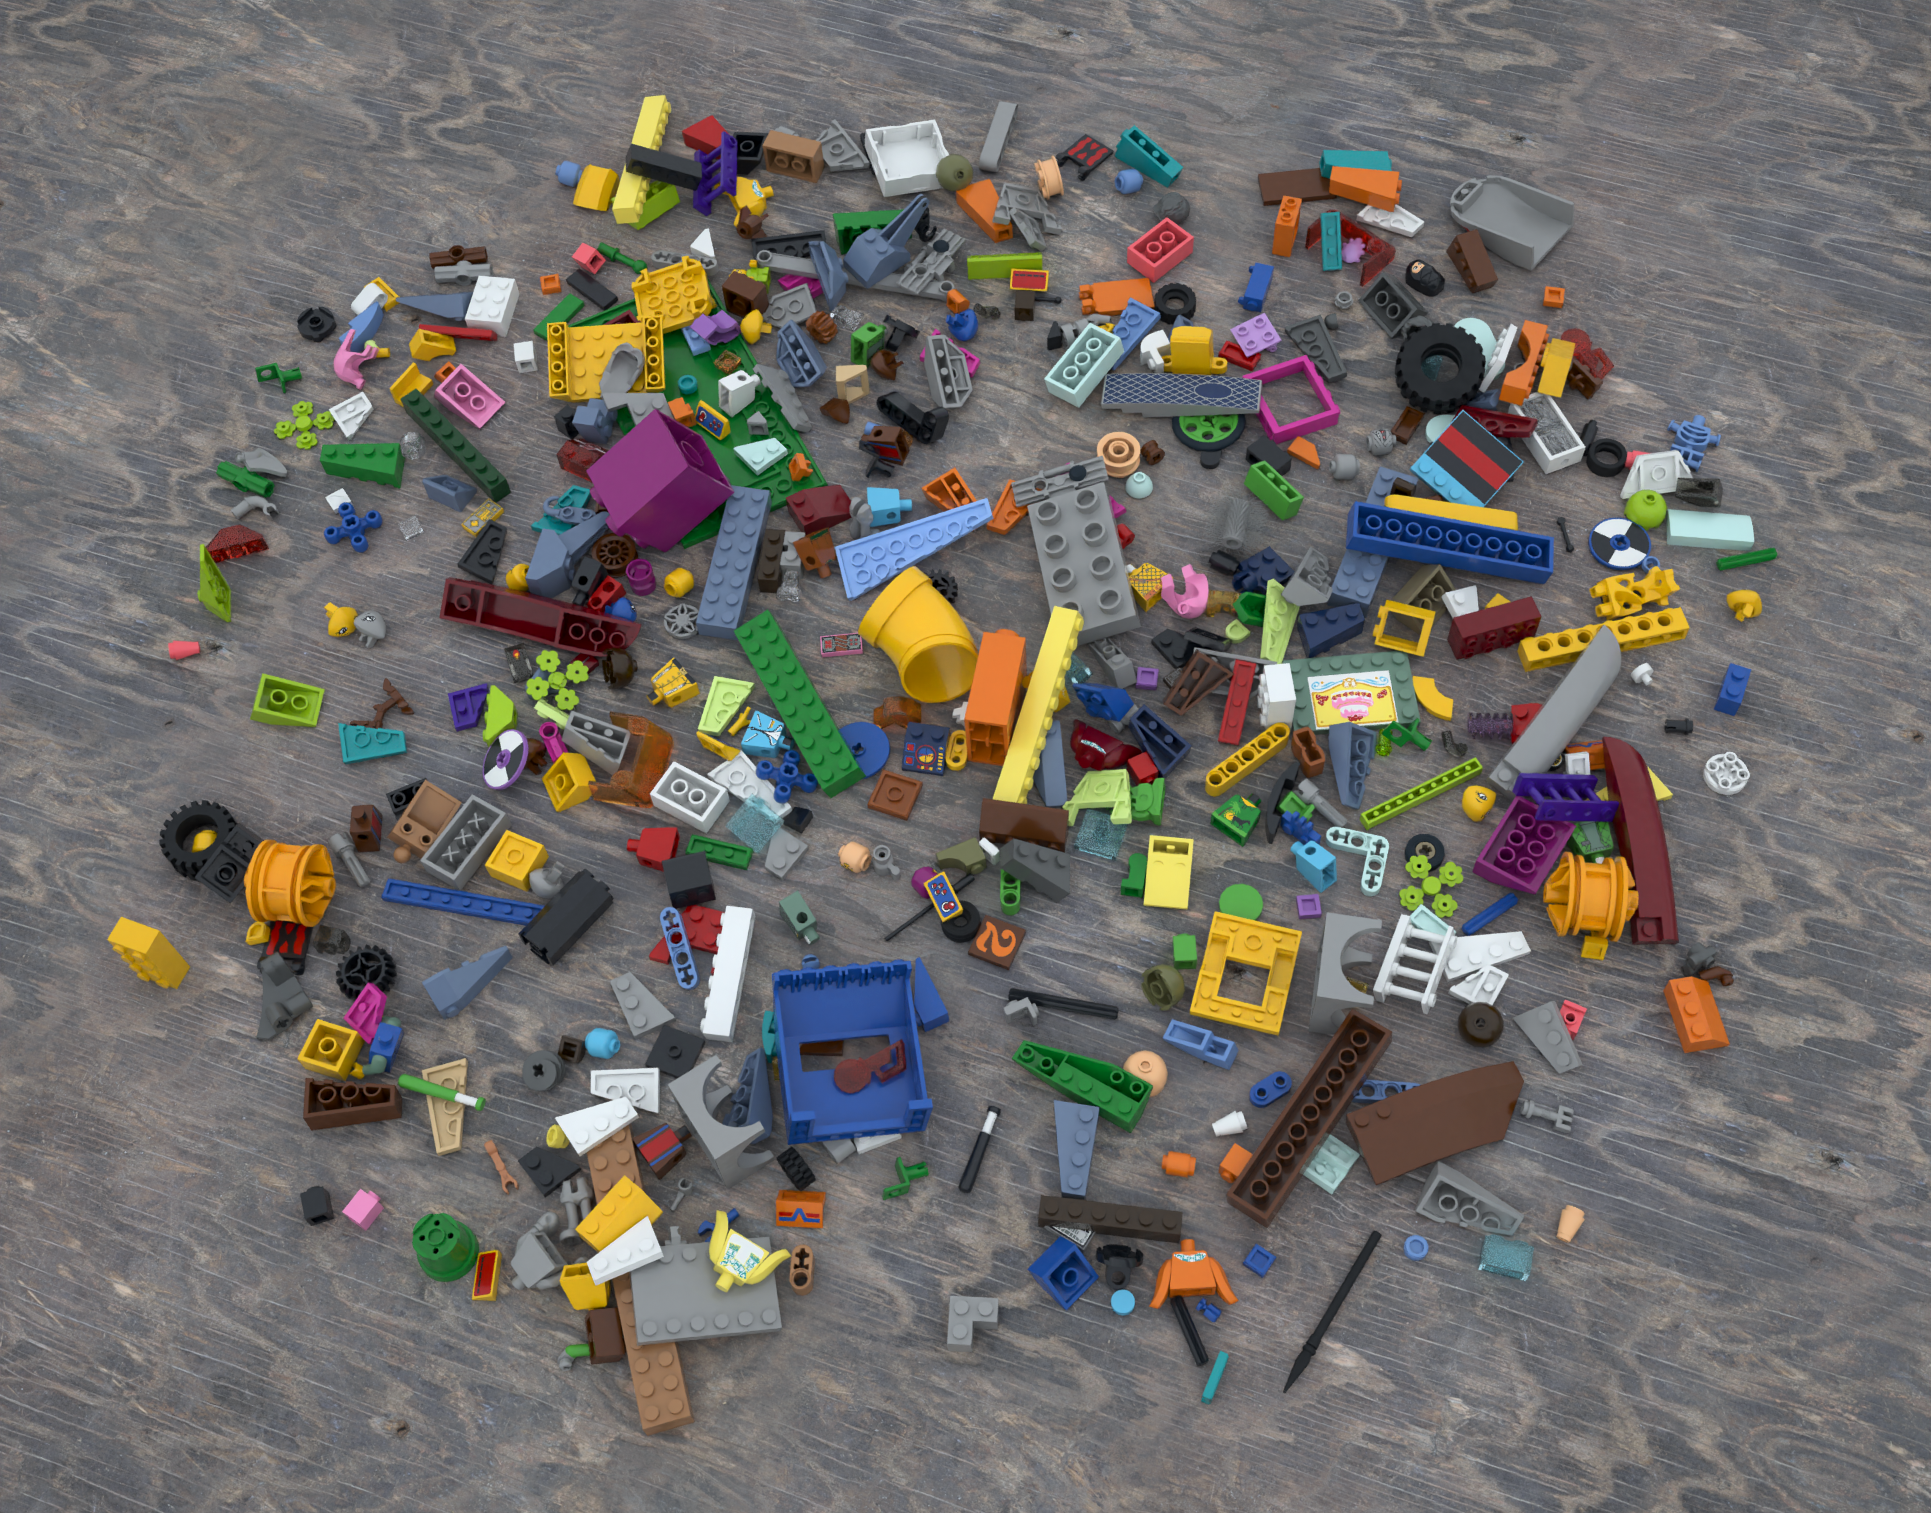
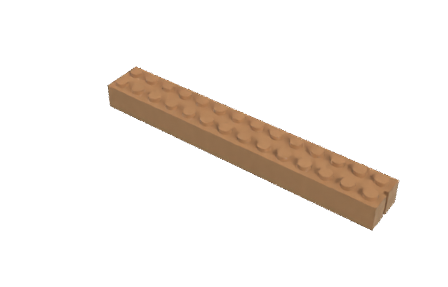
(654, 1368)

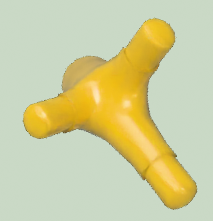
(740, 723)

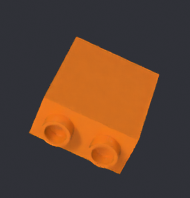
(995, 696)

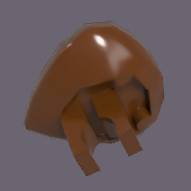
(885, 364)
(536, 752)

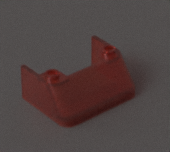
(1380, 249)

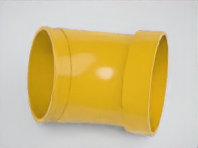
(922, 638)

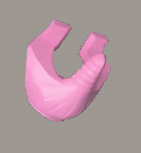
(347, 362)
(1195, 599)

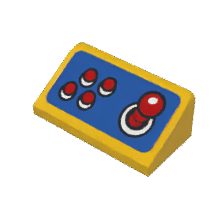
(712, 420)
(718, 746)
(943, 897)

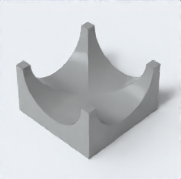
(1334, 957)
(719, 1142)

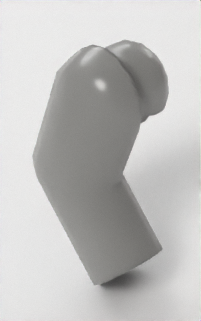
(1097, 319)

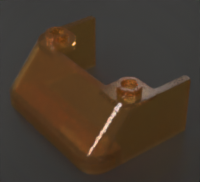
(648, 767)

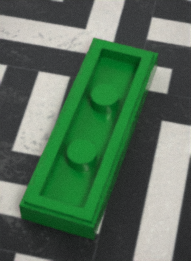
(561, 313)
(721, 852)

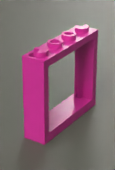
(1303, 426)

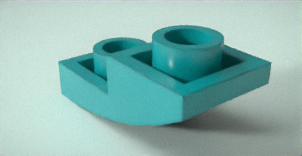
(768, 1036)

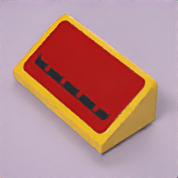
(1029, 279)
(487, 1275)

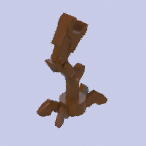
(383, 708)

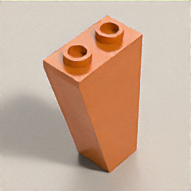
(1367, 186)
(980, 202)

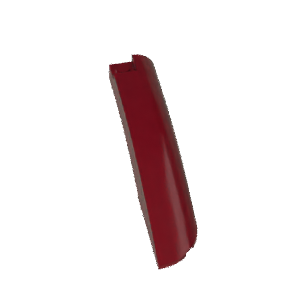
(536, 617)

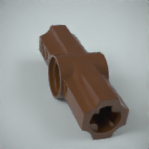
(456, 254)

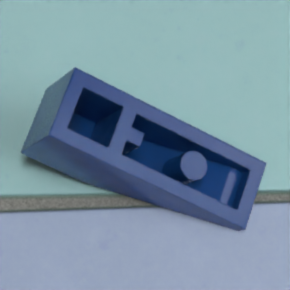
(928, 1005)

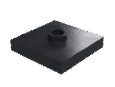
(1208, 639)
(675, 1052)

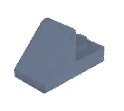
(1486, 400)

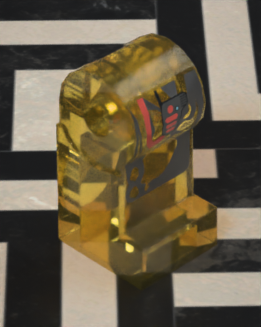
(1221, 602)

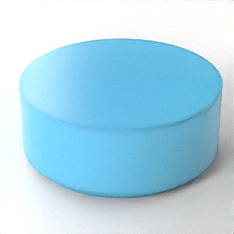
(1122, 1302)

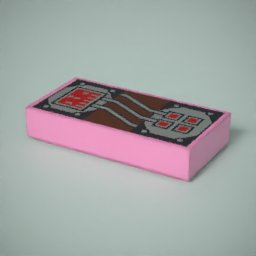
(841, 645)

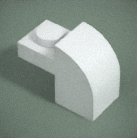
(1152, 349)

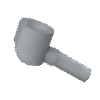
(682, 1192)

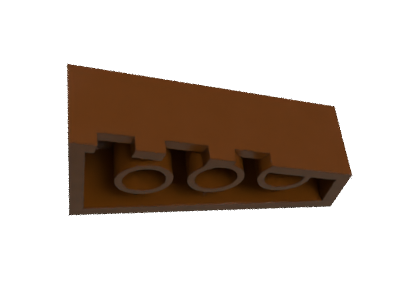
(344, 1104)

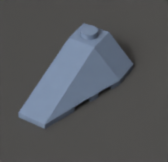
(445, 305)
(457, 988)

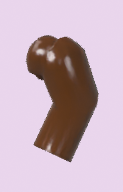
(1718, 973)

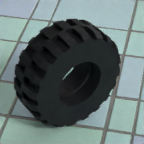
(1443, 341)

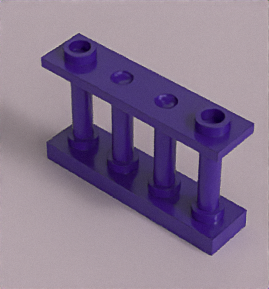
(727, 177)
(1565, 785)

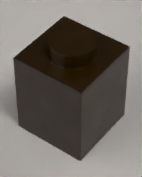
(1025, 305)

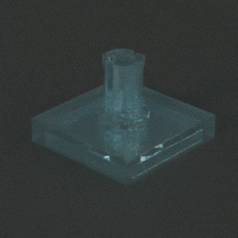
(1100, 835)

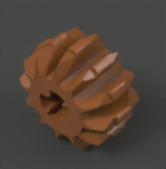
(821, 327)

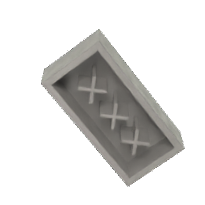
(466, 842)

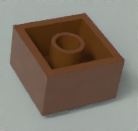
(744, 295)

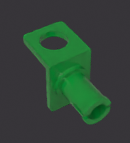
(282, 376)
(1408, 734)
(905, 1175)

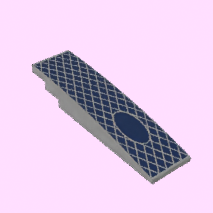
(1180, 394)

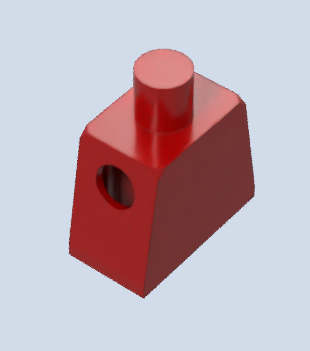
(655, 846)

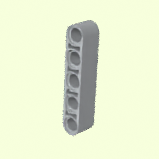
(998, 136)

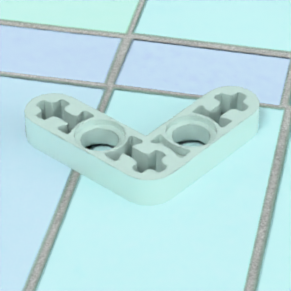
(1367, 849)

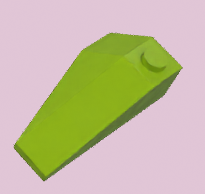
(214, 589)

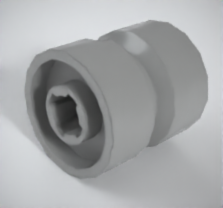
(1067, 332)

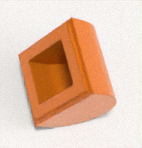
(956, 301)

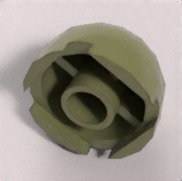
(954, 172)
(1163, 986)

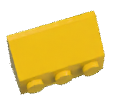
(616, 1214)

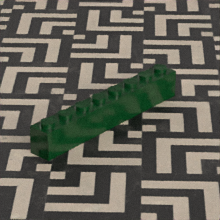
(456, 446)

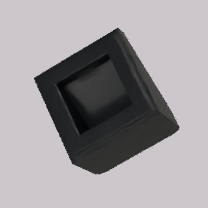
(1054, 337)
(799, 819)

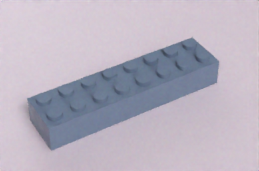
(734, 562)
(1362, 571)

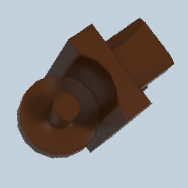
(1582, 380)

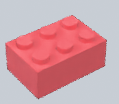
(1160, 249)

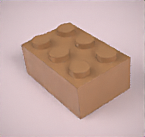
(793, 156)

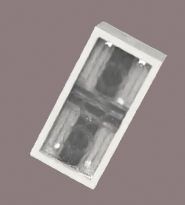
(1554, 439)

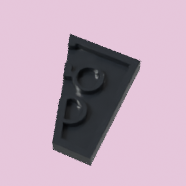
(485, 552)

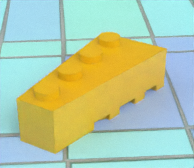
(1556, 365)

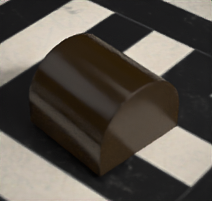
(1403, 488)
(571, 1049)

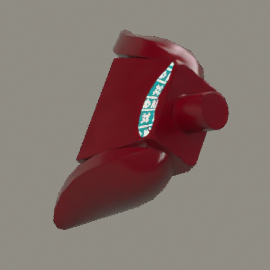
(1099, 749)

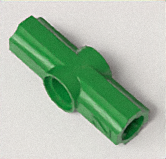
(244, 479)

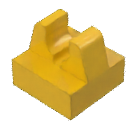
(1594, 947)

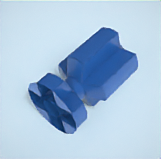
(1210, 1311)

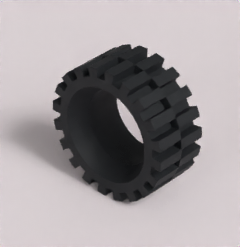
(183, 824)

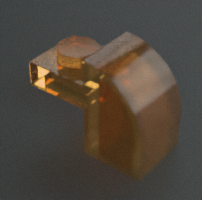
(898, 711)

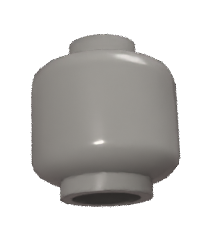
(1344, 466)

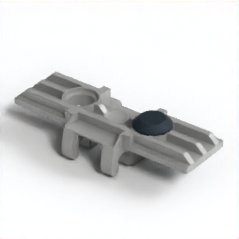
(937, 260)
(1079, 476)

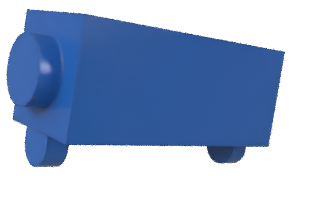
(1257, 287)

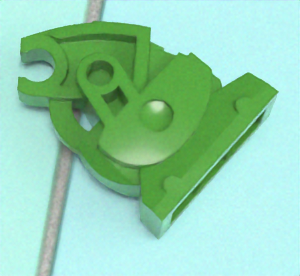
(1147, 801)

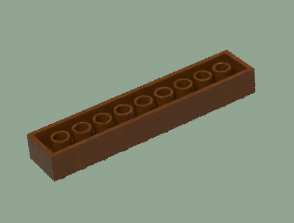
(1309, 1118)

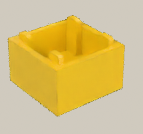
(515, 859)

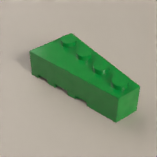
(853, 224)

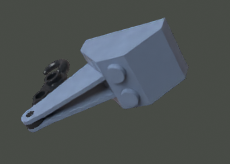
(883, 251)

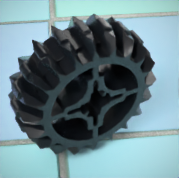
(354, 971)

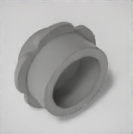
(1343, 300)

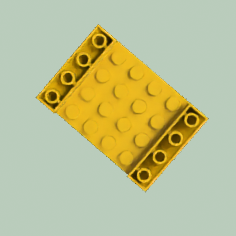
(582, 353)

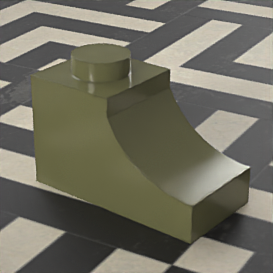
(963, 856)

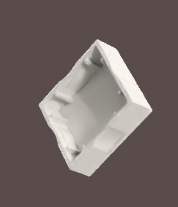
(906, 157)

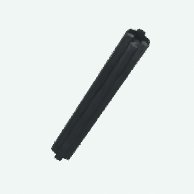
(1065, 1004)

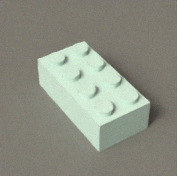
(1084, 365)

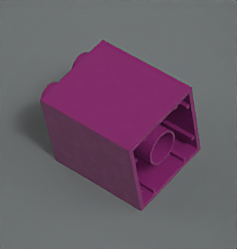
(658, 482)

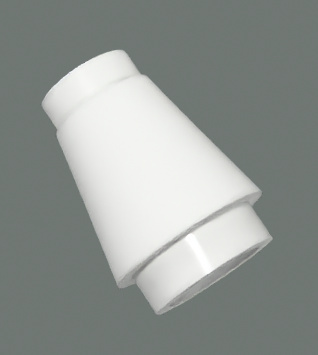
(1230, 1124)

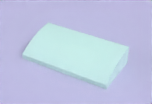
(1709, 530)

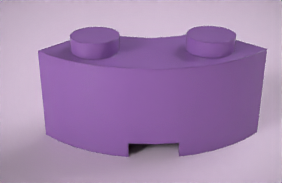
(716, 328)

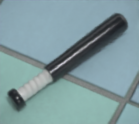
(976, 1157)

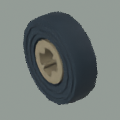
(1428, 843)

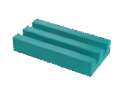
(1215, 1378)

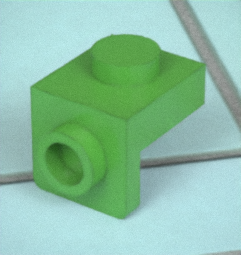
(1293, 803)

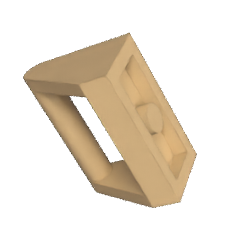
(847, 373)

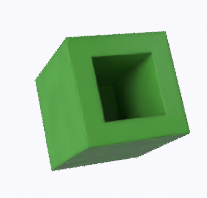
(1184, 951)

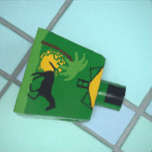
(1237, 817)

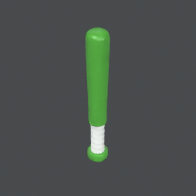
(425, 1087)

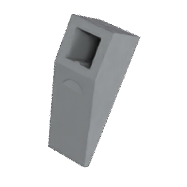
(1113, 662)

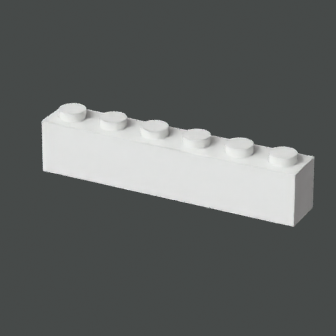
(728, 974)

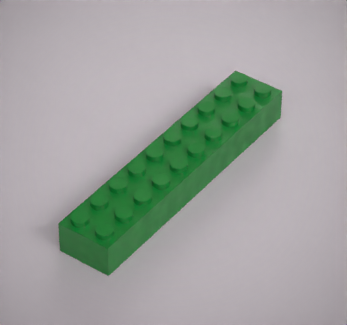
(799, 704)

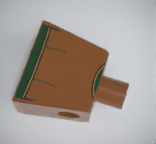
(816, 551)

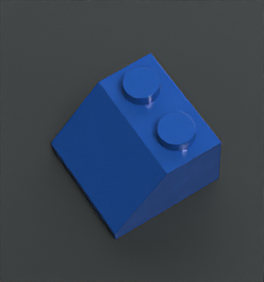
(1063, 1272)

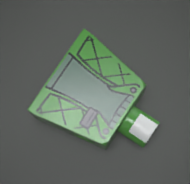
(866, 343)
(1591, 841)

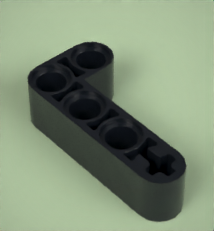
(923, 426)

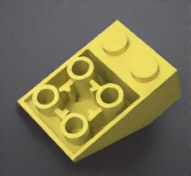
(1168, 872)

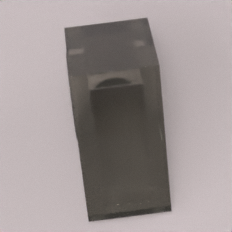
(1700, 491)

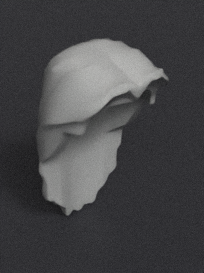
(622, 369)

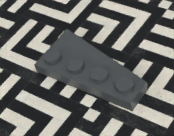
(1316, 343)

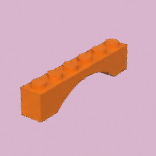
(1520, 381)

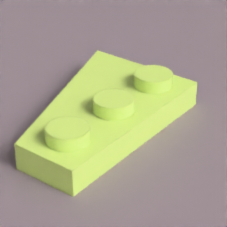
(723, 703)

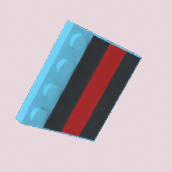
(1466, 463)

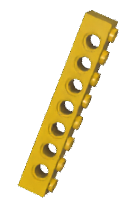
(1673, 629)

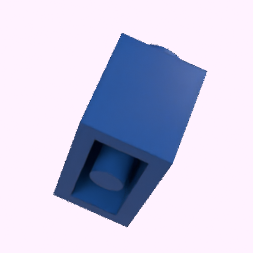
(1732, 689)

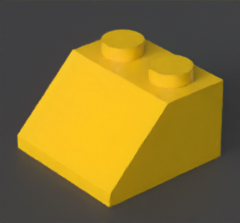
(568, 781)

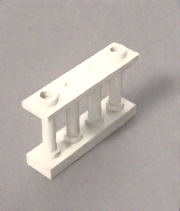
(1398, 949)

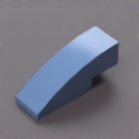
(365, 327)
(1201, 1044)

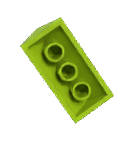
(1001, 264)

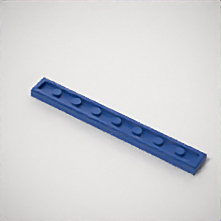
(460, 902)

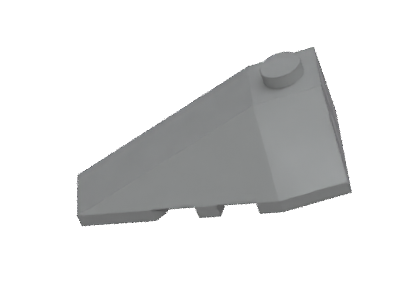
(1309, 581)
(1460, 1200)

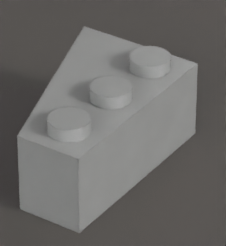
(596, 740)

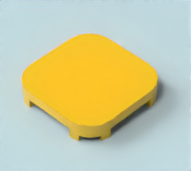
(674, 292)

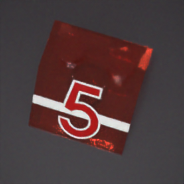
(578, 456)

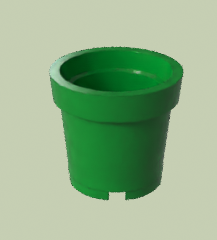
(455, 1255)

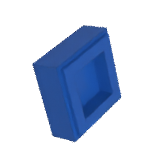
(1259, 1260)

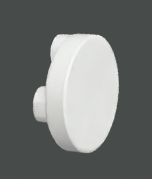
(1725, 774)

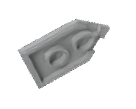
(793, 305)

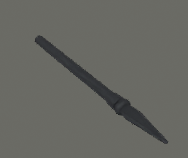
(1309, 1349)

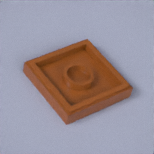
(895, 795)

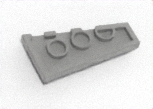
(785, 396)

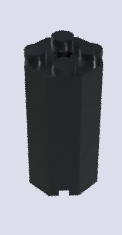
(566, 917)

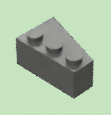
(1039, 866)

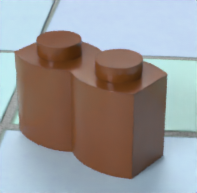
(1307, 752)

